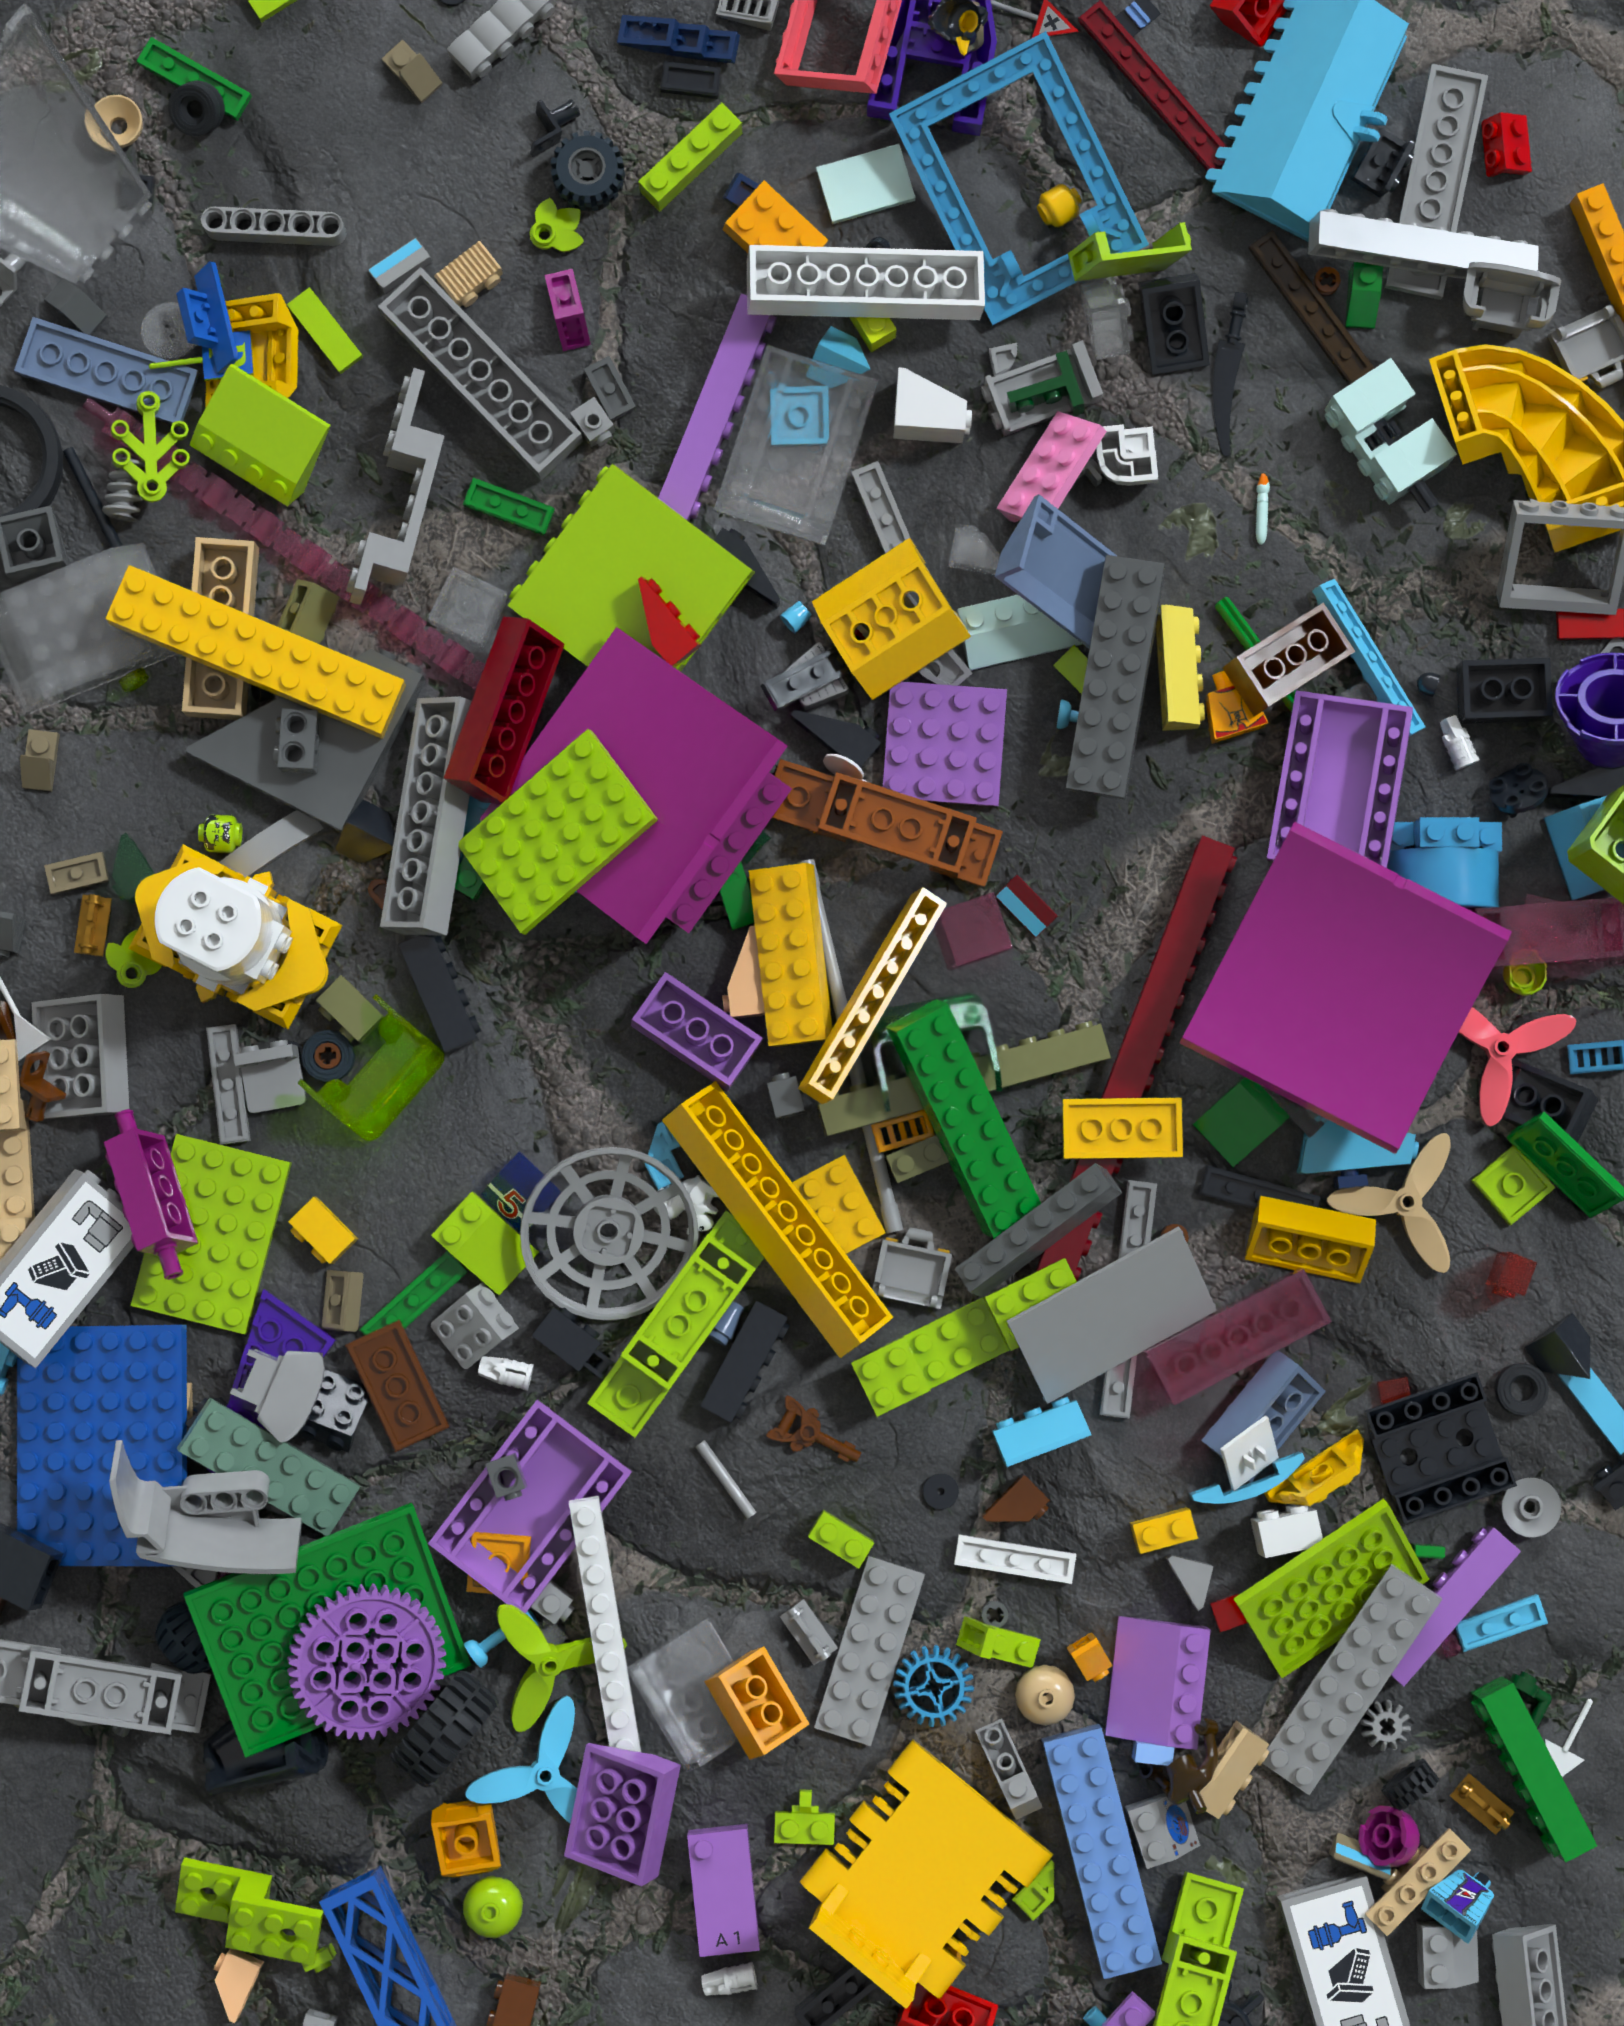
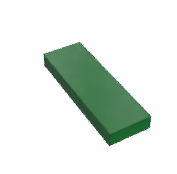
(509, 506)

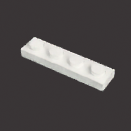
(1015, 1559)

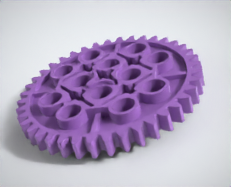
(332, 1625)

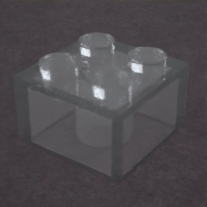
(468, 608)

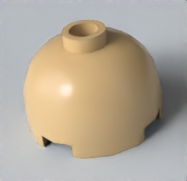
(1032, 1701)

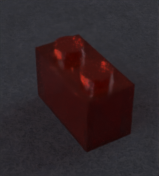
(1510, 1275)

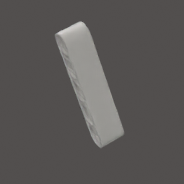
(263, 217)

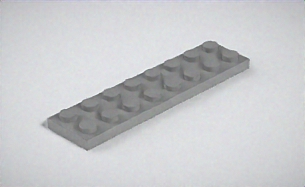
(1439, 164)
(1351, 1678)

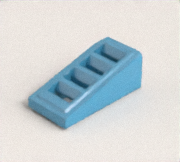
(1573, 1060)

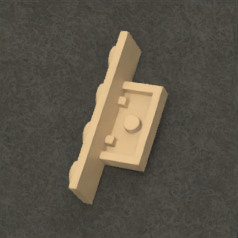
(1414, 1880)

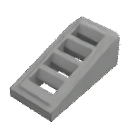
(753, 20)

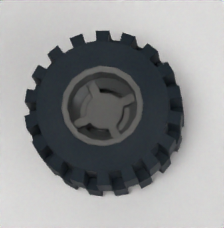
(587, 170)

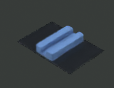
(1137, 16)

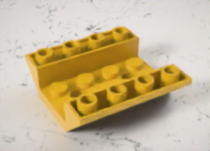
(899, 637)

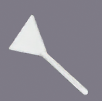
(27, 1035)

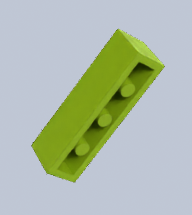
(690, 157)

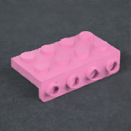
(1052, 464)

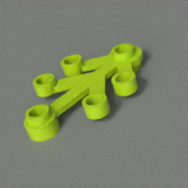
(149, 451)

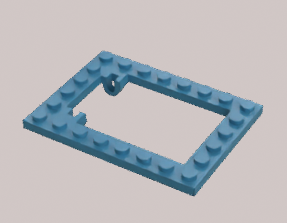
(1004, 283)

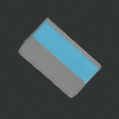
(400, 265)

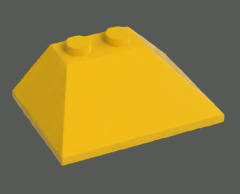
(272, 339)

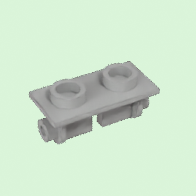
(809, 1632)

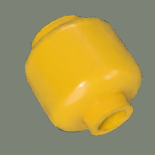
(1059, 205)

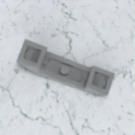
(271, 843)

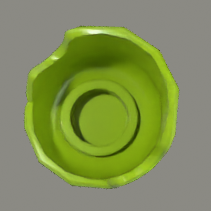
(1525, 978)

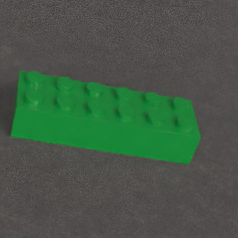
(1533, 1769)

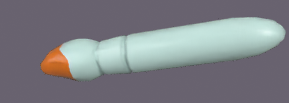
(1262, 508)

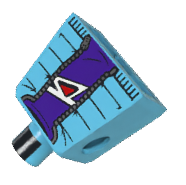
(1460, 1902)

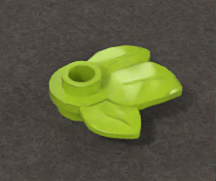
(559, 224)
(122, 958)

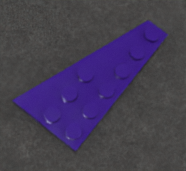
(275, 1331)

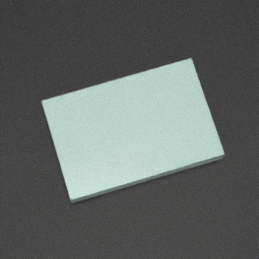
(865, 183)

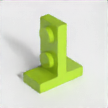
(997, 1643)

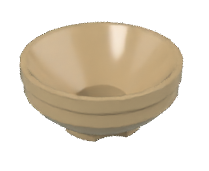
(121, 107)

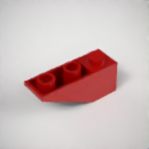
(667, 632)

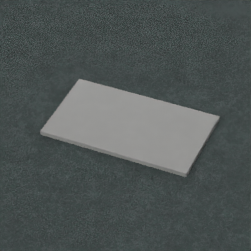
(1112, 1315)

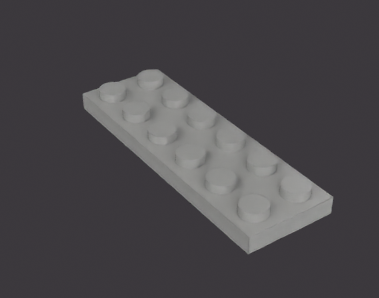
(869, 1650)

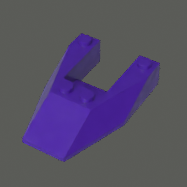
(917, 41)

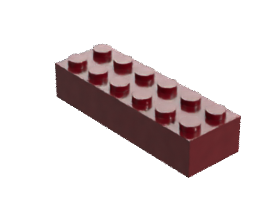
(504, 710)

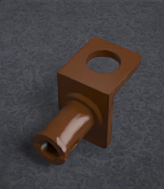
(40, 1089)

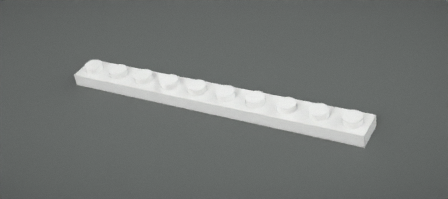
(604, 1623)

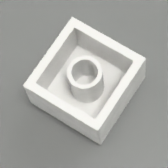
(1286, 1531)

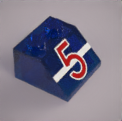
(513, 1186)

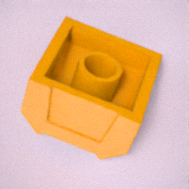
(465, 1838)

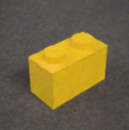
(322, 1230)
(1163, 1530)

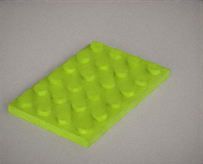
(557, 831)
(234, 1213)
(1321, 1590)

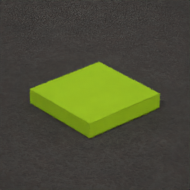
(1512, 1185)

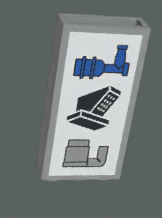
(60, 1265)
(1342, 1955)

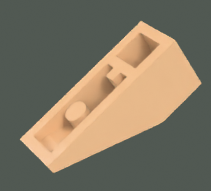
(745, 986)

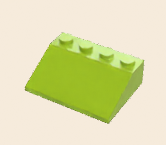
(260, 435)

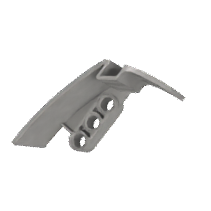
(204, 1522)

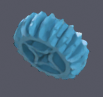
(947, 1682)

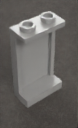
(996, 390)

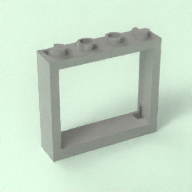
(1560, 598)

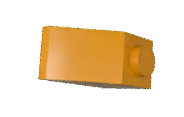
(1090, 1657)

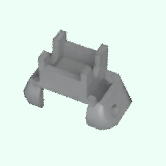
(1506, 295)
(283, 1390)

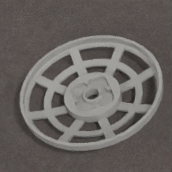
(607, 1250)

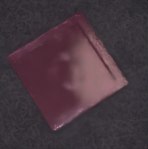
(975, 929)

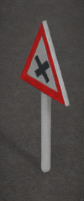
(1048, 20)

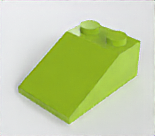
(483, 1243)

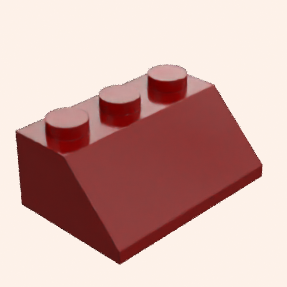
(1249, 17)
(952, 2009)

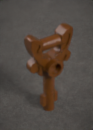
(809, 1432)

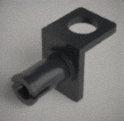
(552, 121)

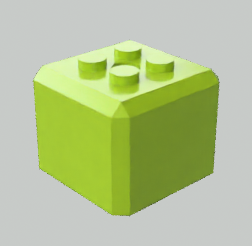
(1596, 846)

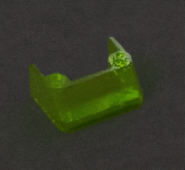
(386, 1081)

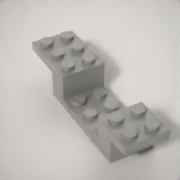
(412, 452)
(101, 1690)

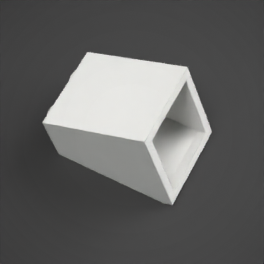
(928, 411)

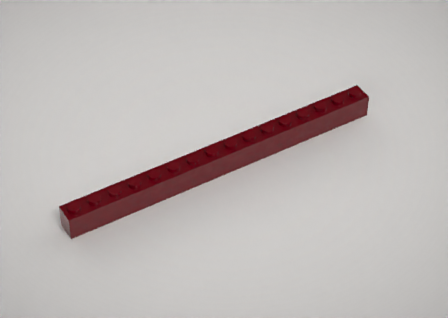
(1154, 1011)

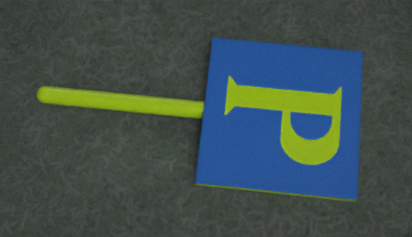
(244, 362)

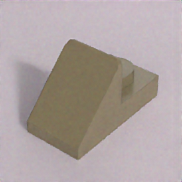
(412, 71)
(39, 760)

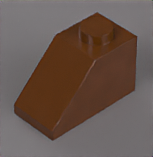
(1018, 1503)

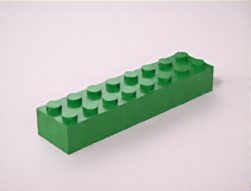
(964, 1117)

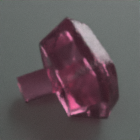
(1451, 1646)

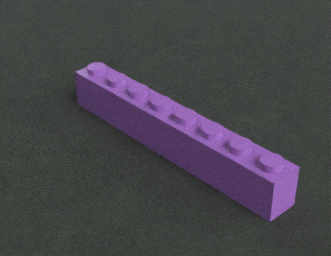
(714, 410)

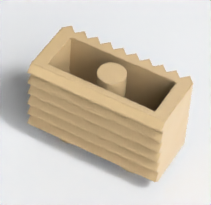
(469, 275)

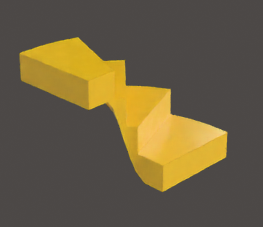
(1542, 423)

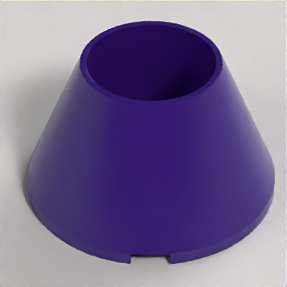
(1593, 707)

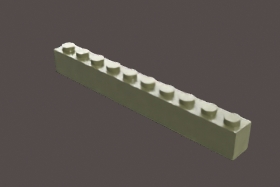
(1017, 1065)

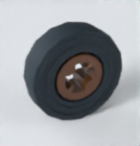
(317, 1045)

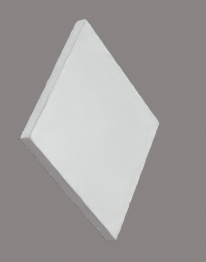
(1249, 1453)

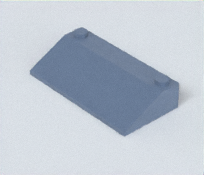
(1055, 568)

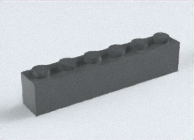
(1038, 1230)

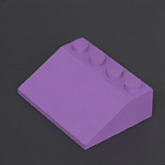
(1157, 1682)
(622, 1812)

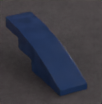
(678, 39)

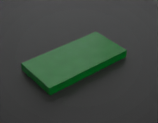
(1567, 1165)

